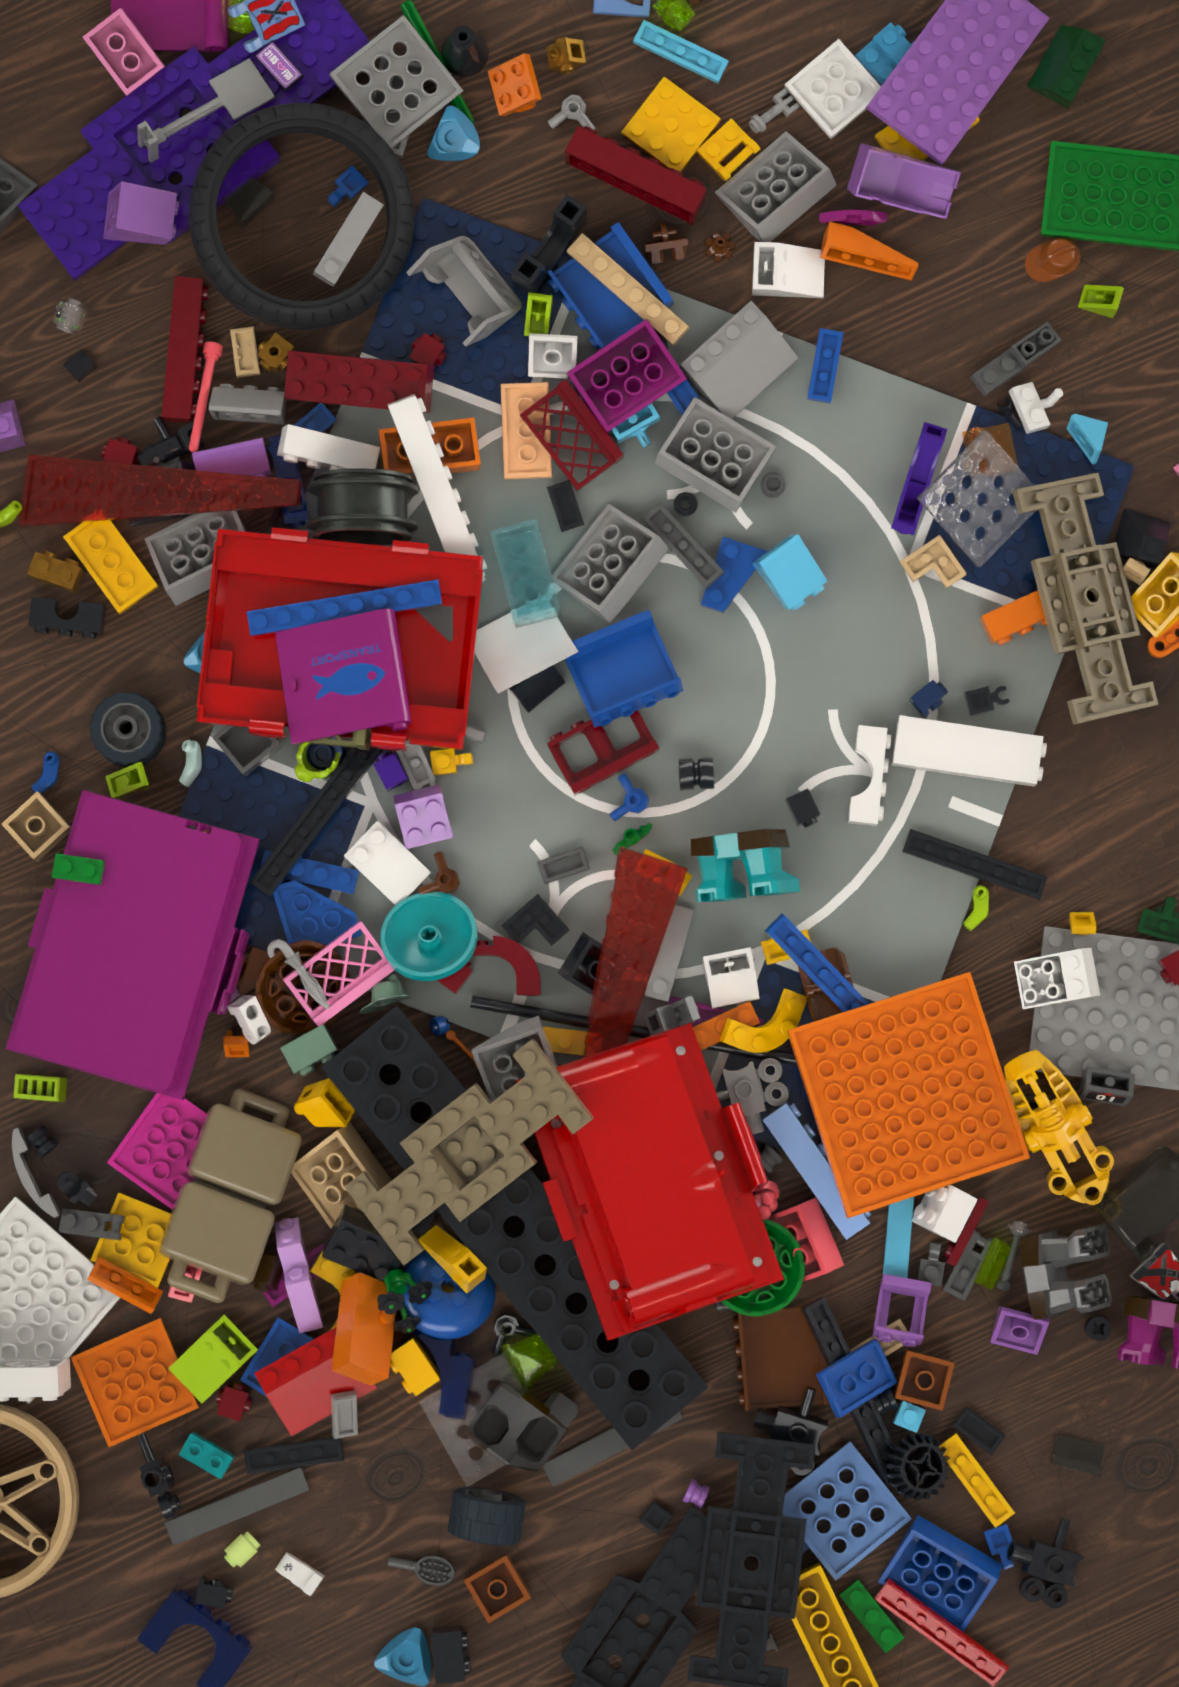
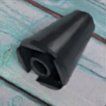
(464, 52)

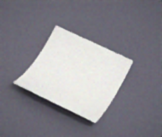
(520, 652)

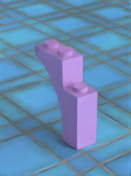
(297, 1275)

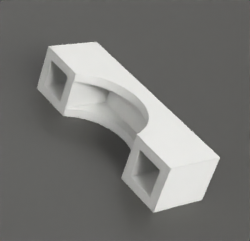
(871, 744)

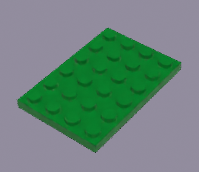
(1112, 196)

